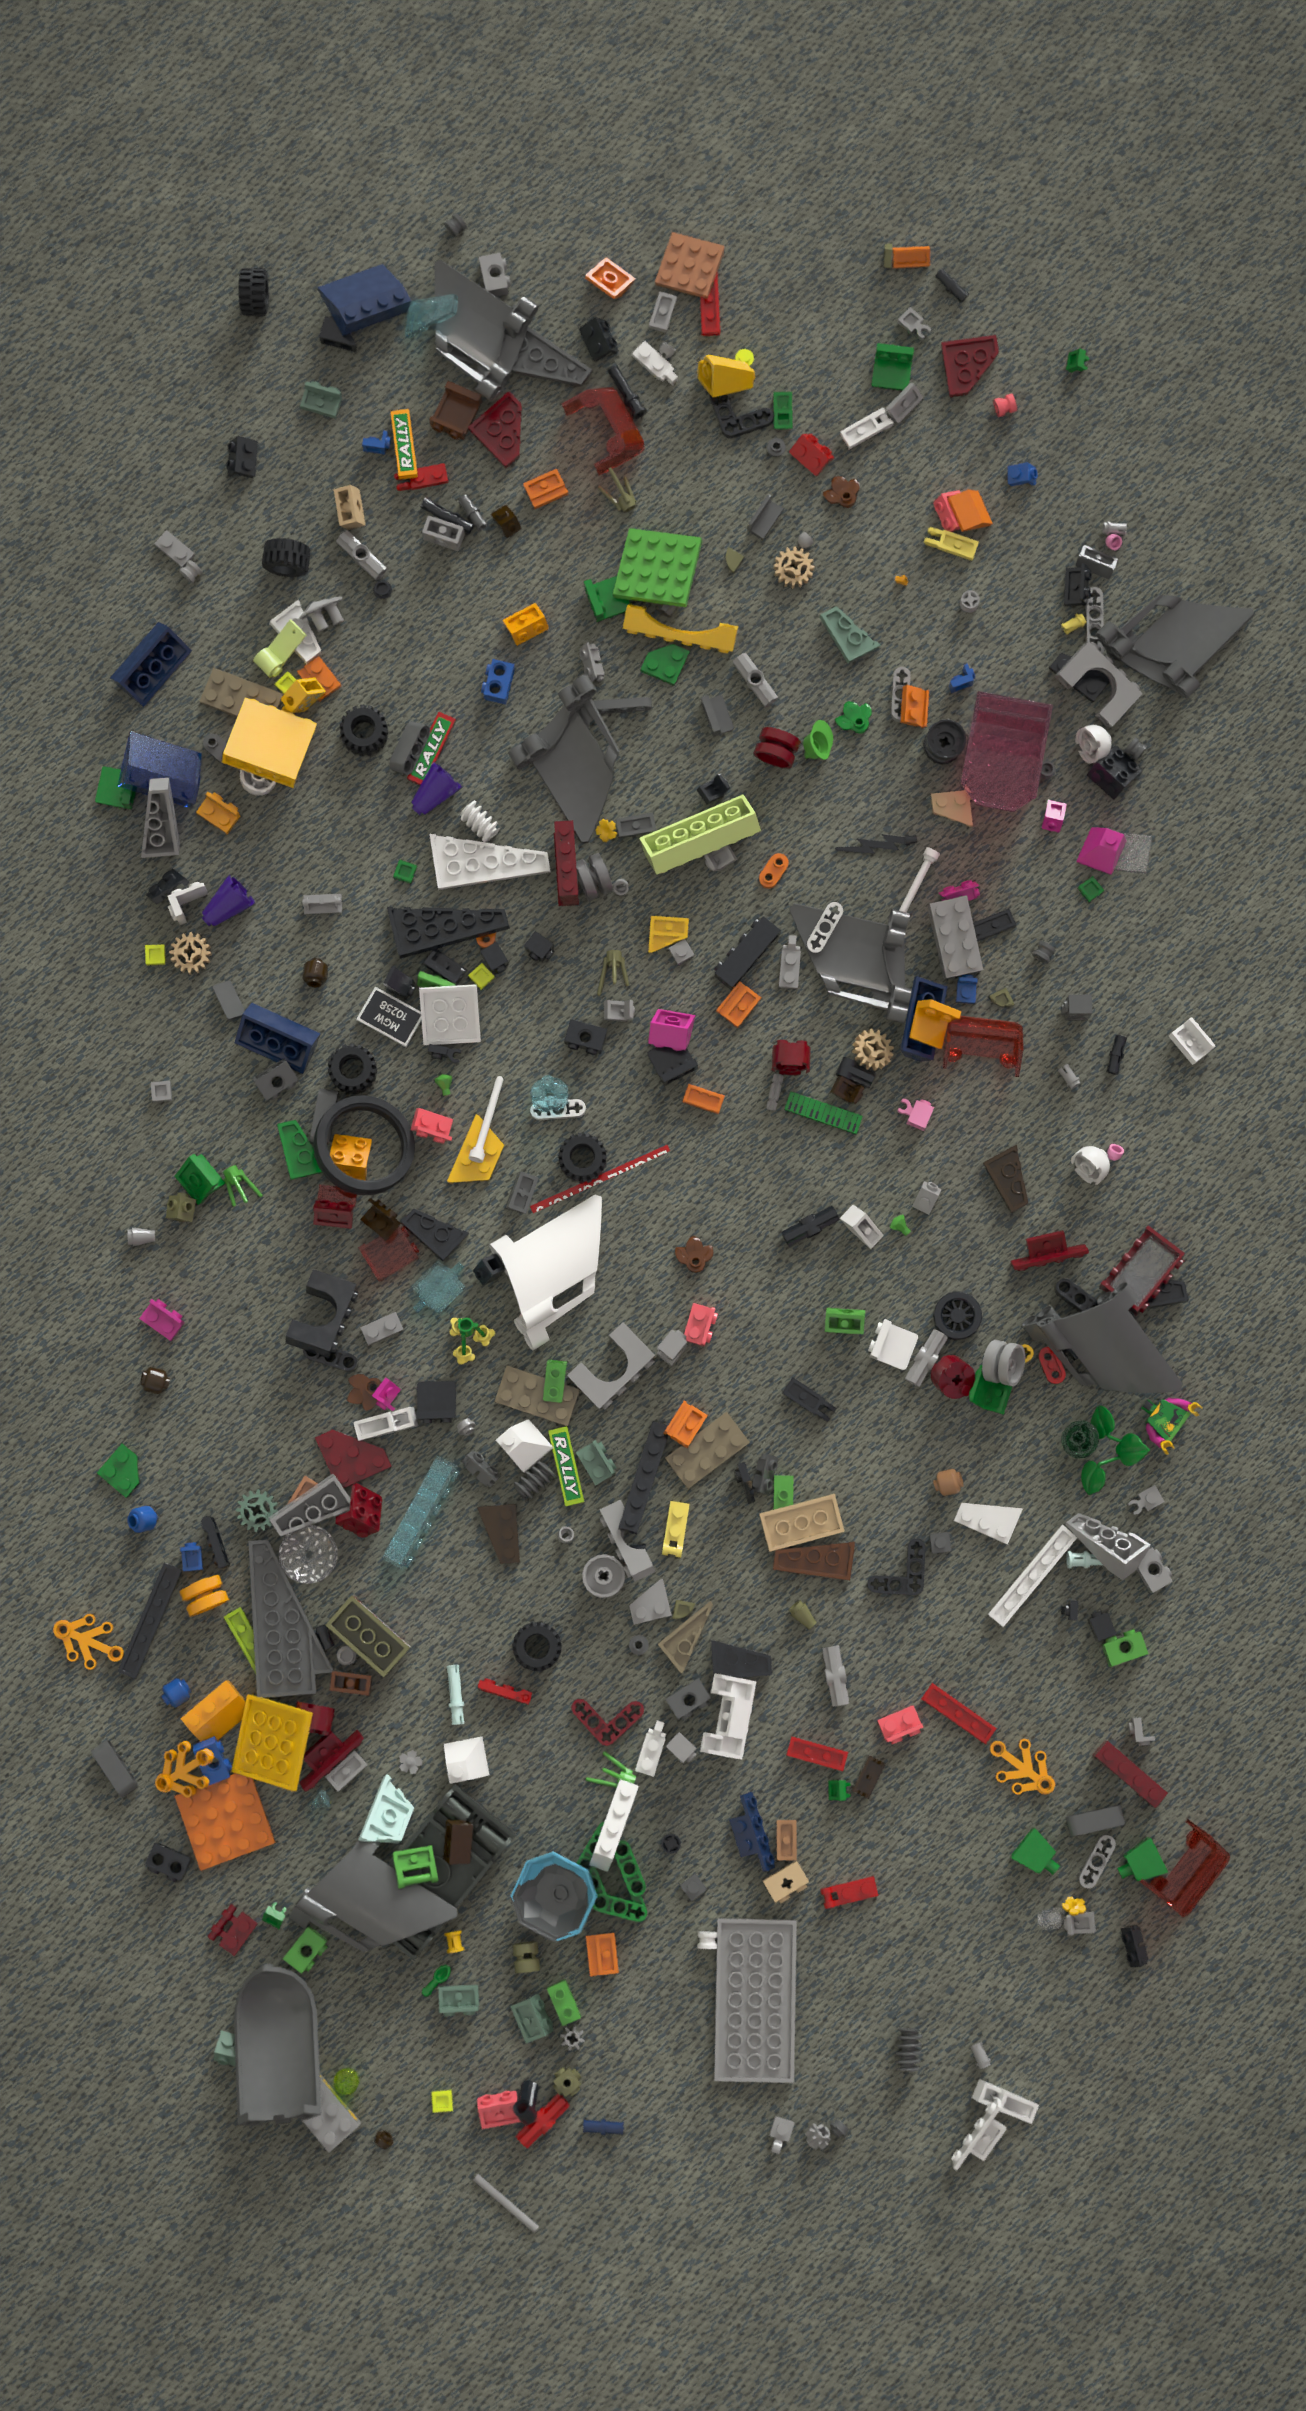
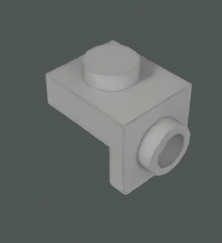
(720, 859)
(618, 1010)
(926, 1197)
(1136, 1730)
(1080, 1923)

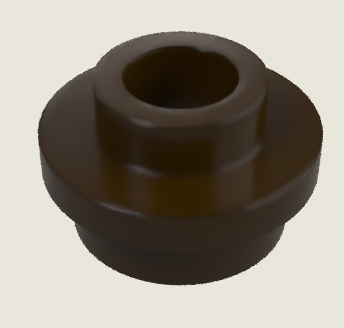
(383, 2139)

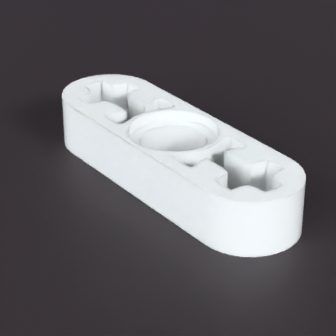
(827, 912)
(573, 1114)

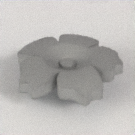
(410, 1762)

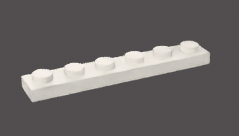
(1032, 1575)

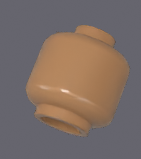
(948, 1482)

